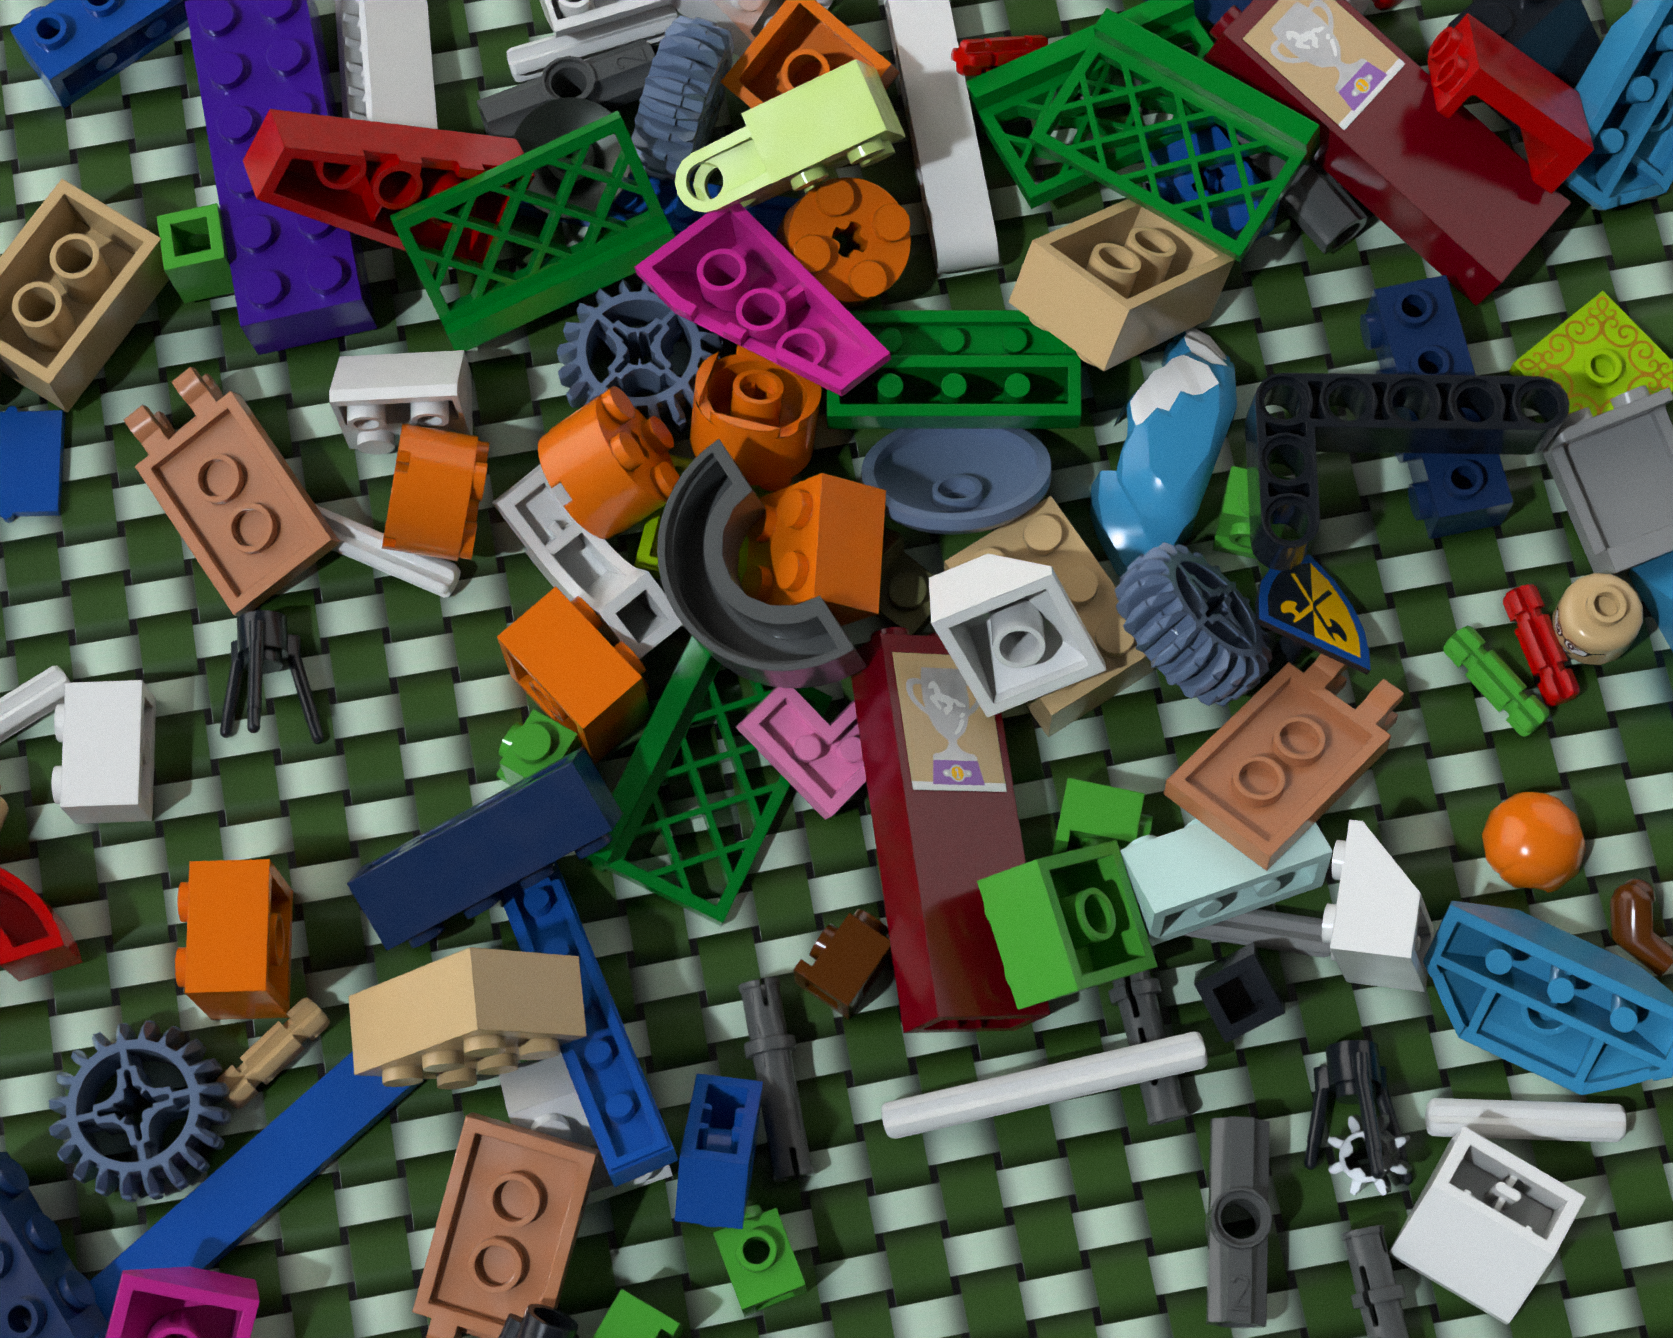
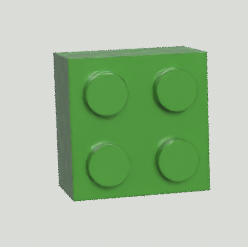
(1066, 923)

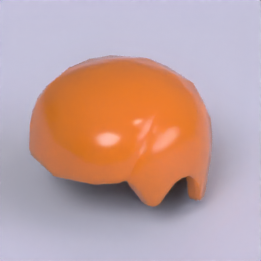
(1534, 841)

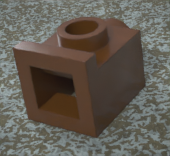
(846, 962)

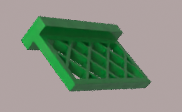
(1033, 80)
(1203, 89)
(548, 281)
(651, 766)

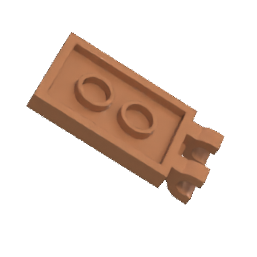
(230, 494)
(1284, 759)
(503, 1227)

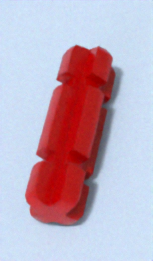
(985, 54)
(1541, 645)

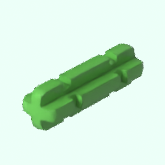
(1496, 681)

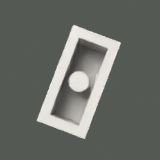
(105, 752)

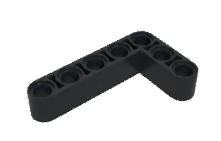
(1376, 430)

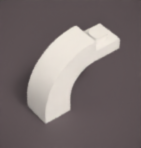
(586, 566)

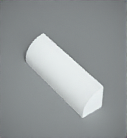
(386, 61)

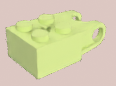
(796, 141)

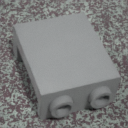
(1618, 479)

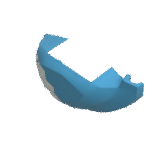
(1168, 452)

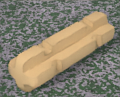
(273, 1052)

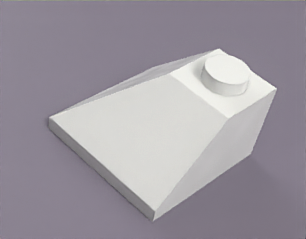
(1011, 630)

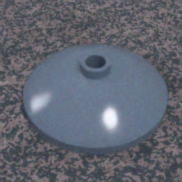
(958, 477)

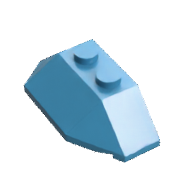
(1629, 110)
(1550, 1000)

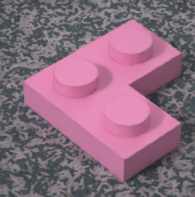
(813, 756)

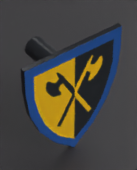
(1310, 613)

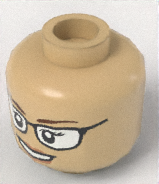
(1597, 618)

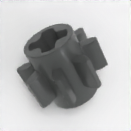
(1362, 1173)

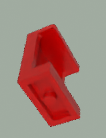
(1546, 109)

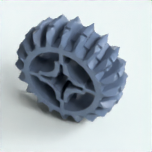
(682, 95)
(611, 326)
(1193, 624)
(126, 1060)

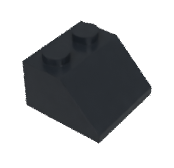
(1548, 31)

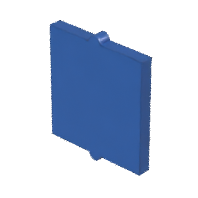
(31, 463)

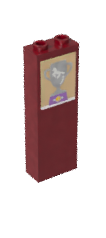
(1429, 178)
(939, 826)

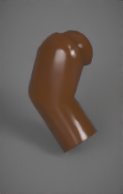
(1633, 926)

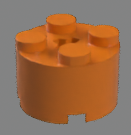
(874, 229)
(758, 414)
(610, 463)
(436, 493)

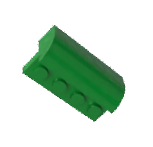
(962, 374)

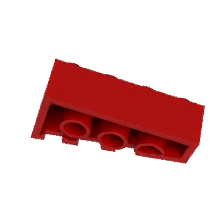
(367, 170)

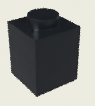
(1239, 992)

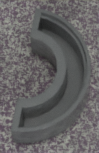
(699, 573)

